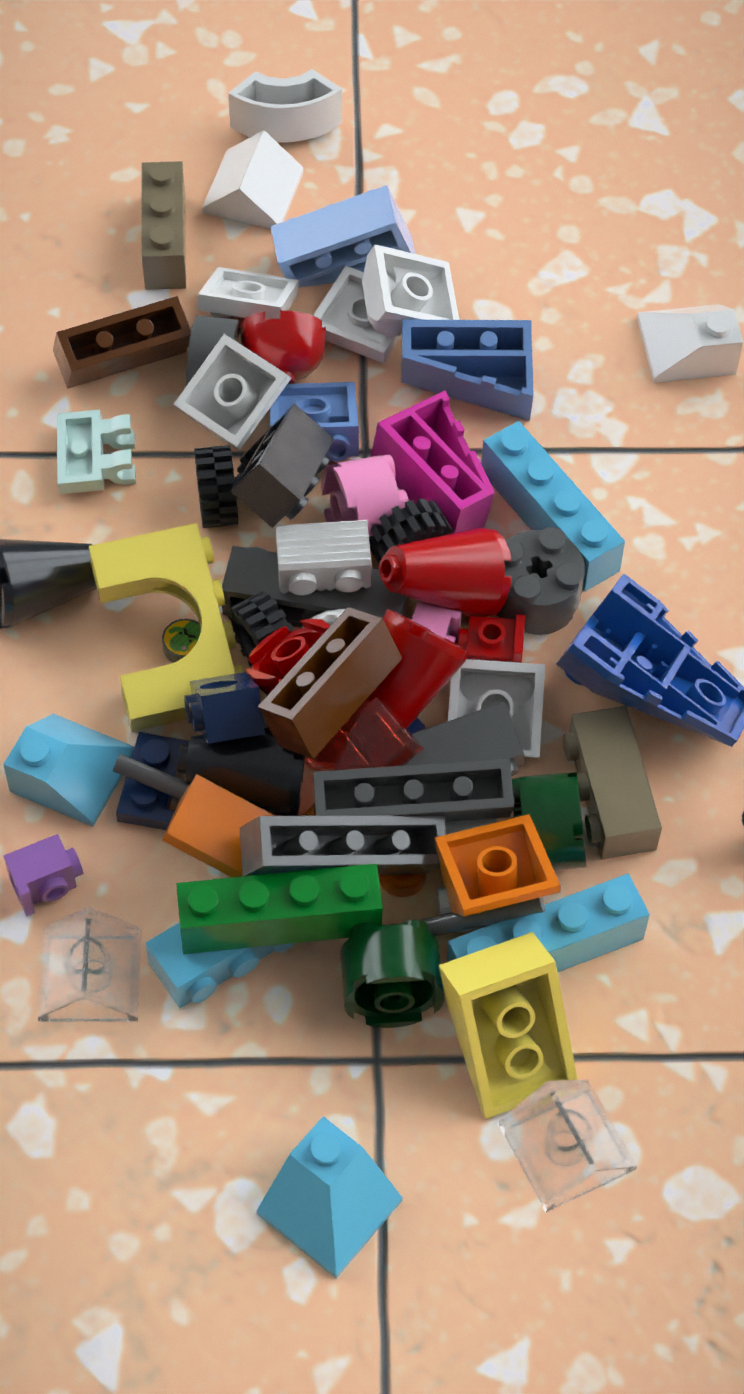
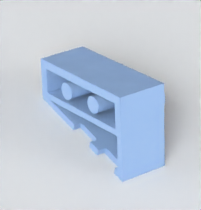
(341, 234)

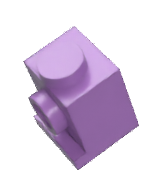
(42, 872)

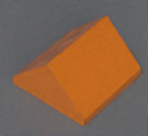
(209, 825)
(495, 866)

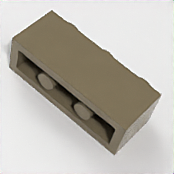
(163, 225)
(612, 782)

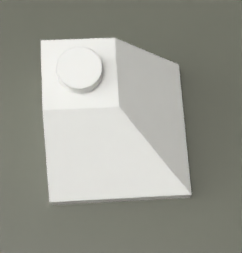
(691, 342)

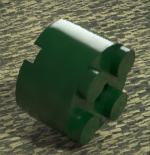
(556, 814)
(391, 973)

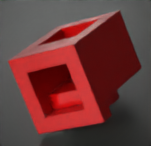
(493, 638)

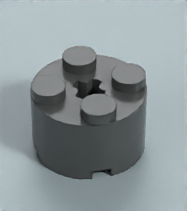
(545, 580)

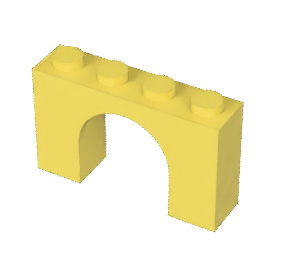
(176, 565)

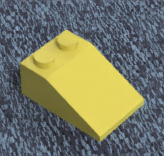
(509, 1021)

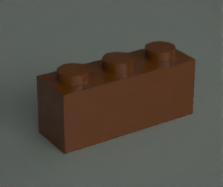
(122, 342)
(330, 682)

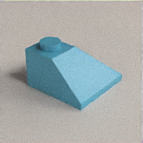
(65, 767)
(329, 1197)

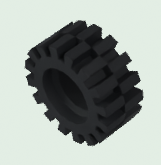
(214, 484)
(408, 525)
(255, 620)

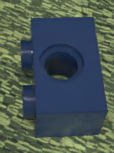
(225, 707)

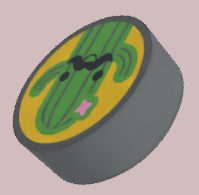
(180, 638)

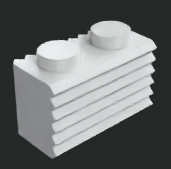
(323, 556)

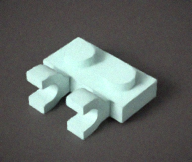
(80, 451)

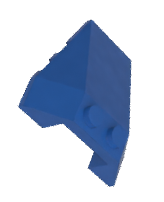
(647, 664)

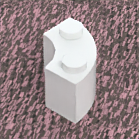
(286, 107)

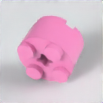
(362, 490)

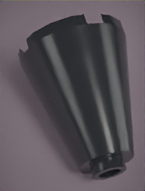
(40, 577)
(249, 768)

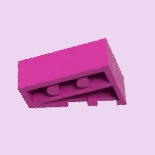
(436, 462)

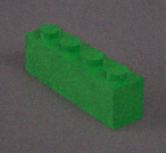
(277, 908)

